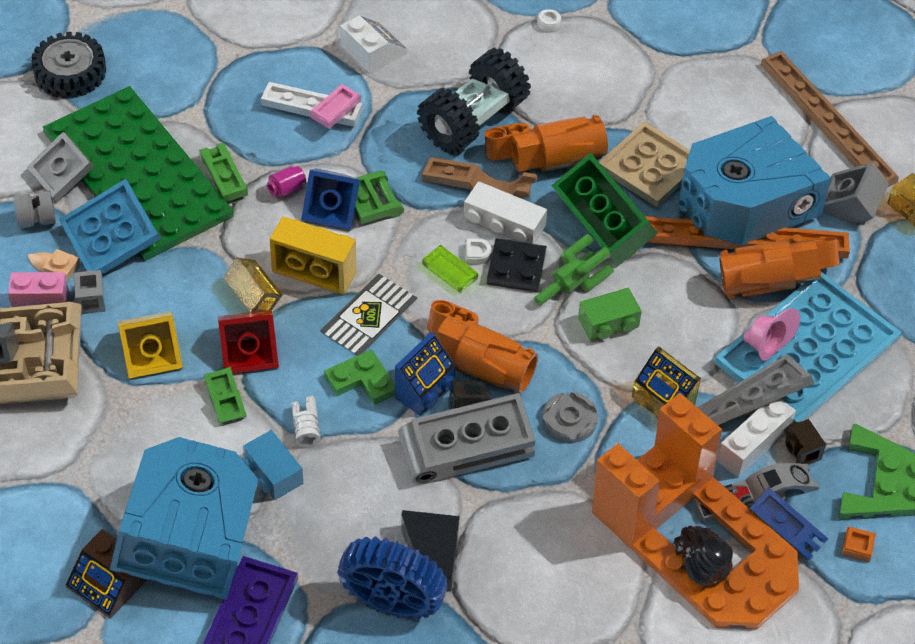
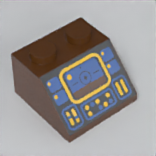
(95, 581)

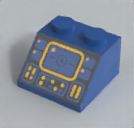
(424, 375)

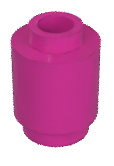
(286, 181)

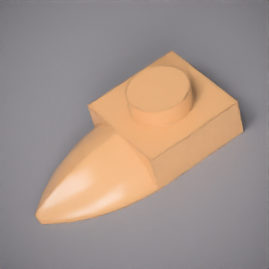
(55, 262)

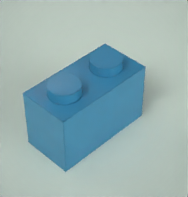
(272, 465)

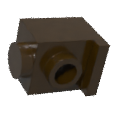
(804, 442)

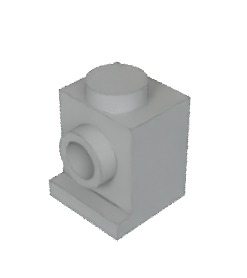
(89, 291)

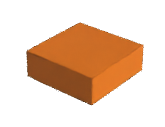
(858, 544)

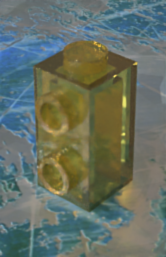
(252, 285)

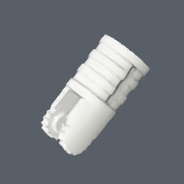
(306, 423)

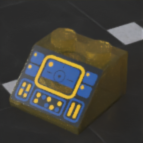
(662, 380)

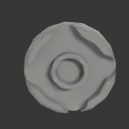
(570, 417)

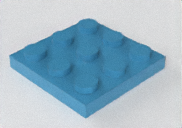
(109, 228)

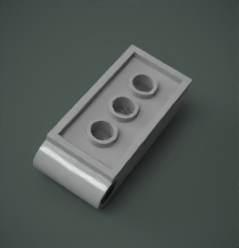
(467, 439)

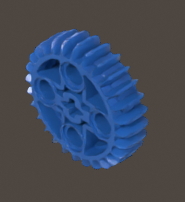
(392, 578)

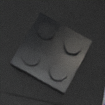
(516, 265)

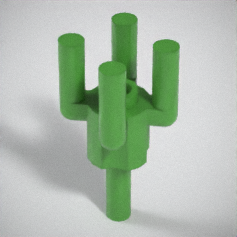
(576, 271)

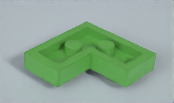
(362, 371)

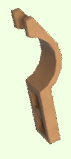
(467, 175)

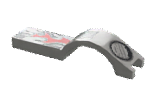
(776, 477)

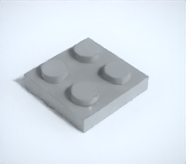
(60, 166)

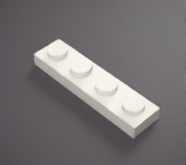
(301, 102)

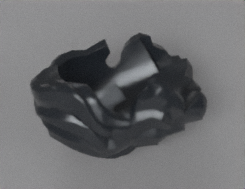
(707, 555)

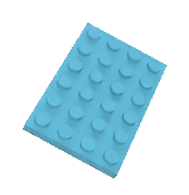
(832, 343)

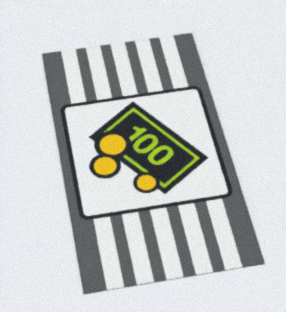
(368, 314)

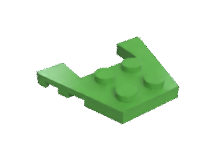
(893, 478)

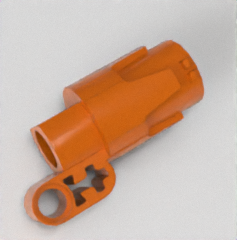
(547, 144)
(775, 265)
(479, 349)

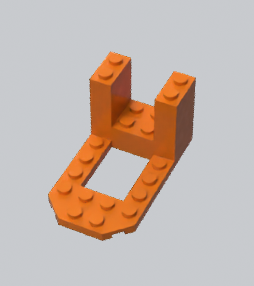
(644, 493)

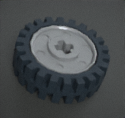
(68, 64)

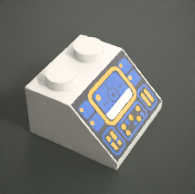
(370, 43)

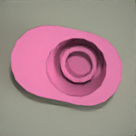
(772, 333)

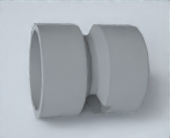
(34, 209)

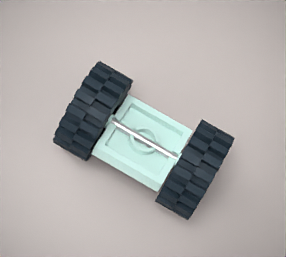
(494, 86)

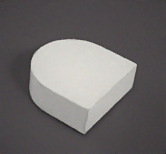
(477, 251)

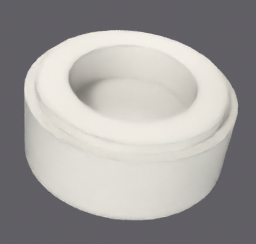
(549, 20)

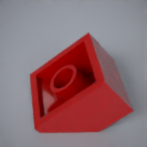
(248, 341)

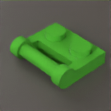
(368, 204)

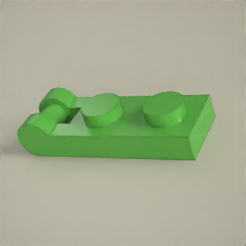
(223, 172)

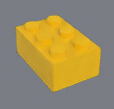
(313, 255)

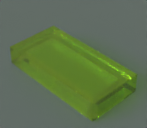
(450, 268)

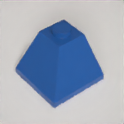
(330, 198)

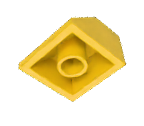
(150, 344)

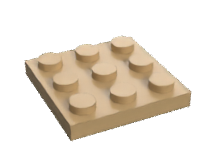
(647, 164)

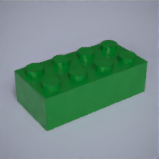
(604, 209)

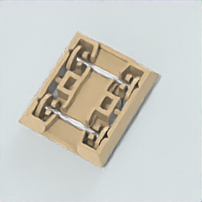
(44, 363)

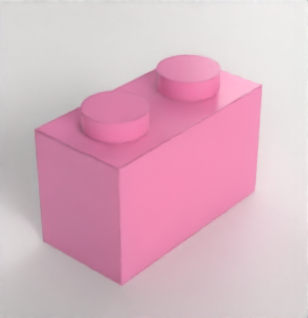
(37, 288)

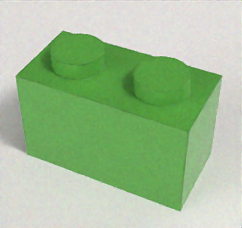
(609, 314)

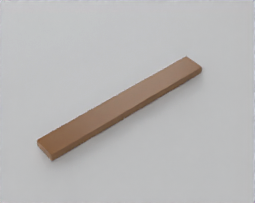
(824, 114)

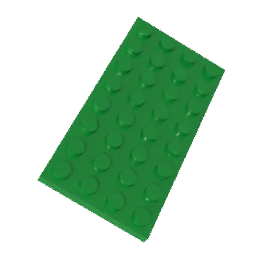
(133, 145)

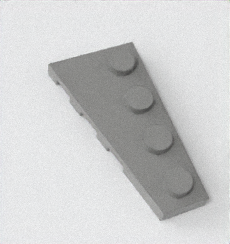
(757, 390)

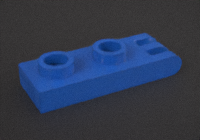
(787, 522)

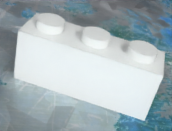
(505, 213)
(755, 436)

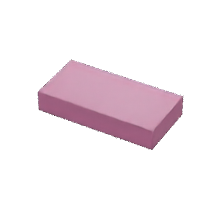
(335, 106)

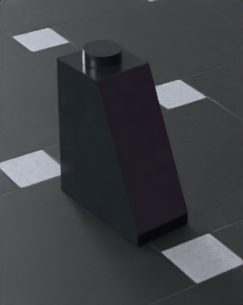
(433, 536)

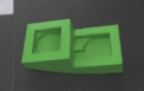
(224, 395)

